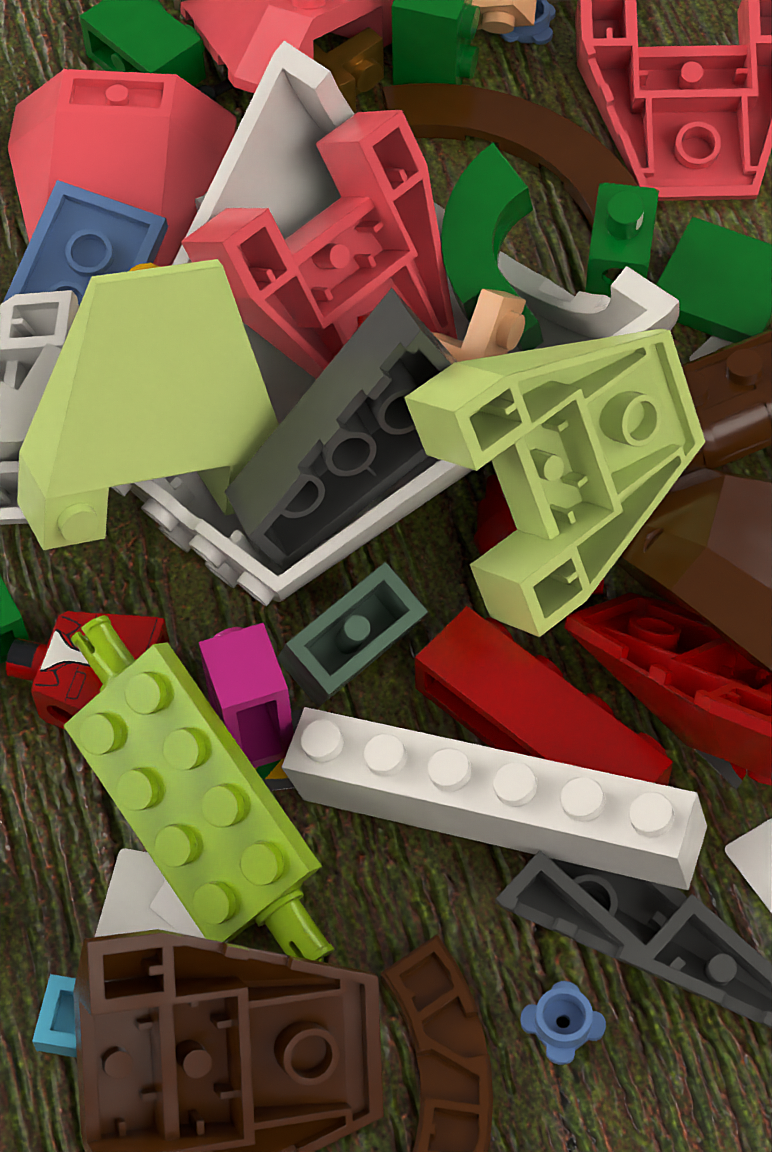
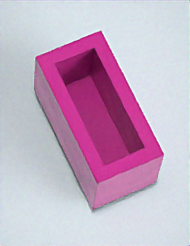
(249, 691)

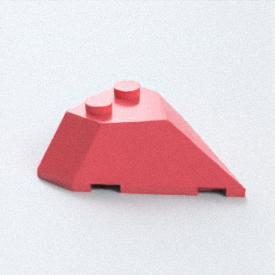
(250, 31)

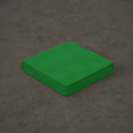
(720, 281)

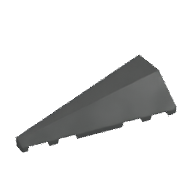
(647, 929)

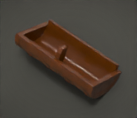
(732, 401)

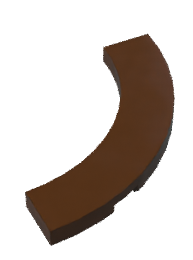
(518, 128)
(447, 1049)

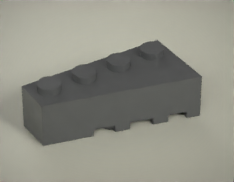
(341, 438)

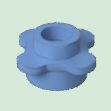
(540, 32)
(567, 1002)

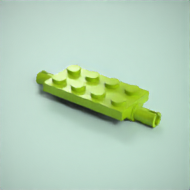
(193, 795)

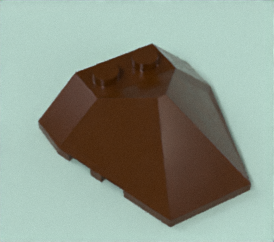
(221, 1047)

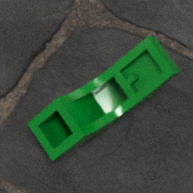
(475, 223)

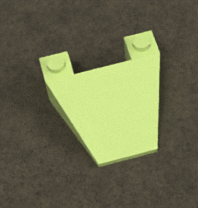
(141, 392)
(581, 450)

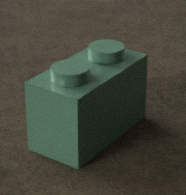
(351, 634)

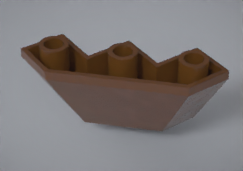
(713, 556)

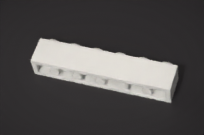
(498, 797)

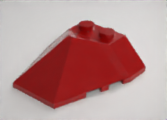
(684, 677)

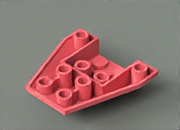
(124, 138)

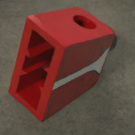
(59, 670)

